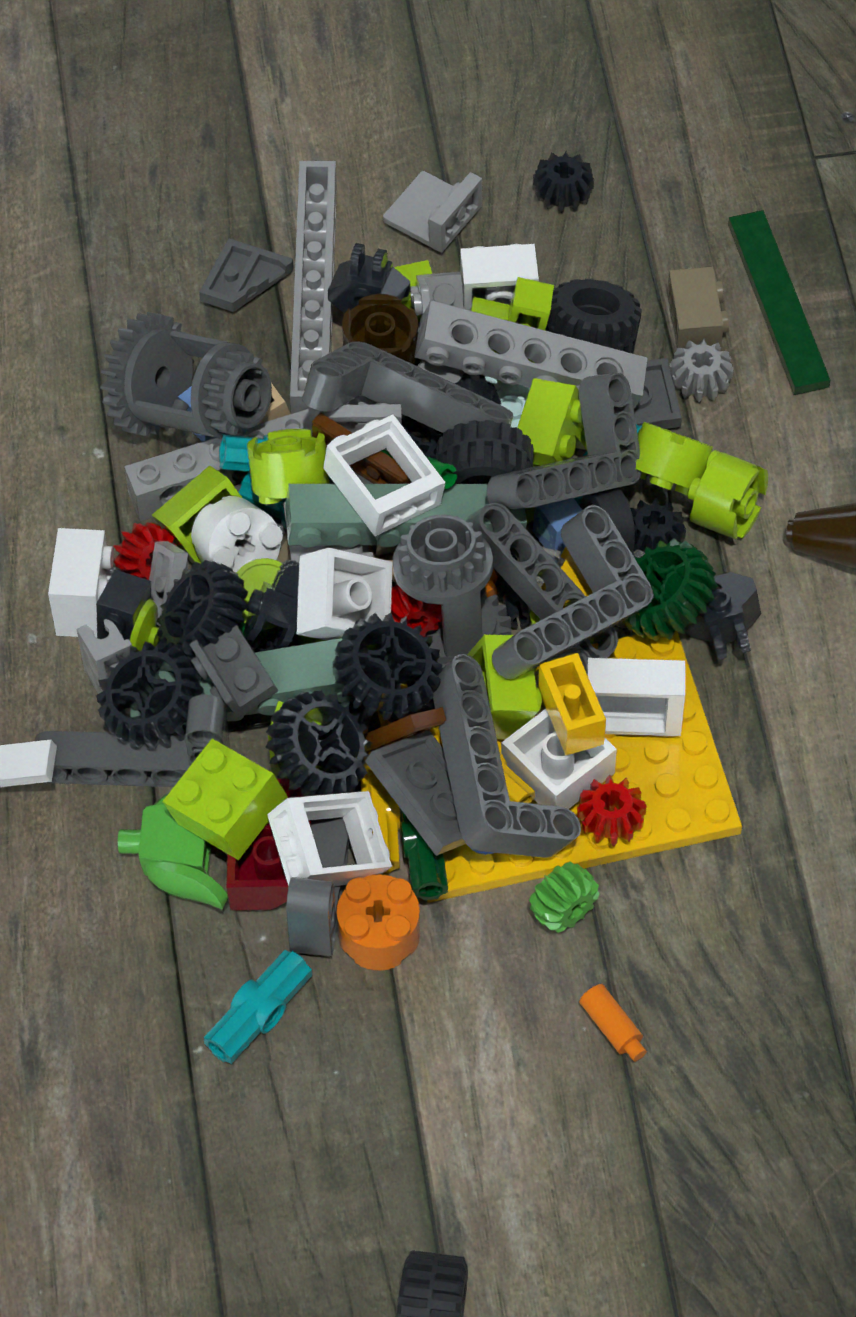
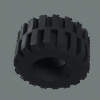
(595, 313)
(484, 450)
(433, 1285)

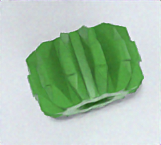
(564, 897)

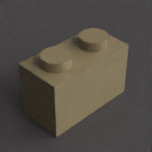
(696, 306)

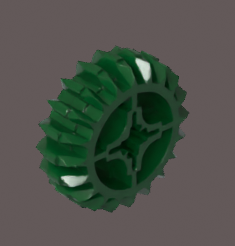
(680, 586)

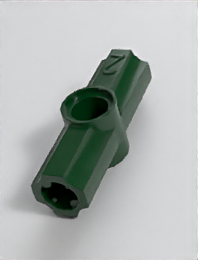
(425, 868)

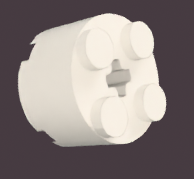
(235, 533)

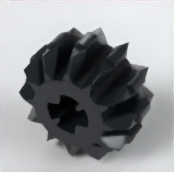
(563, 181)
(656, 524)

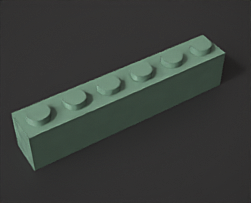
(325, 517)
(292, 671)

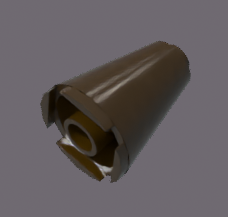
(826, 533)

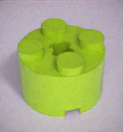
(670, 457)
(286, 459)
(727, 495)

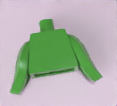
(172, 857)

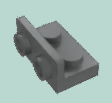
(235, 671)

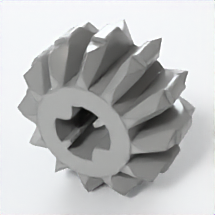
(701, 370)

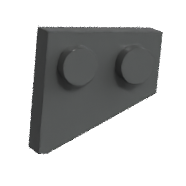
(242, 274)

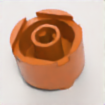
(378, 921)

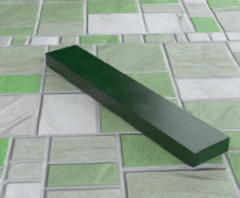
(779, 302)

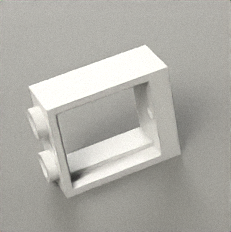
(400, 505)
(639, 695)
(297, 844)

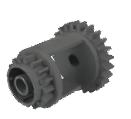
(156, 366)
(450, 566)

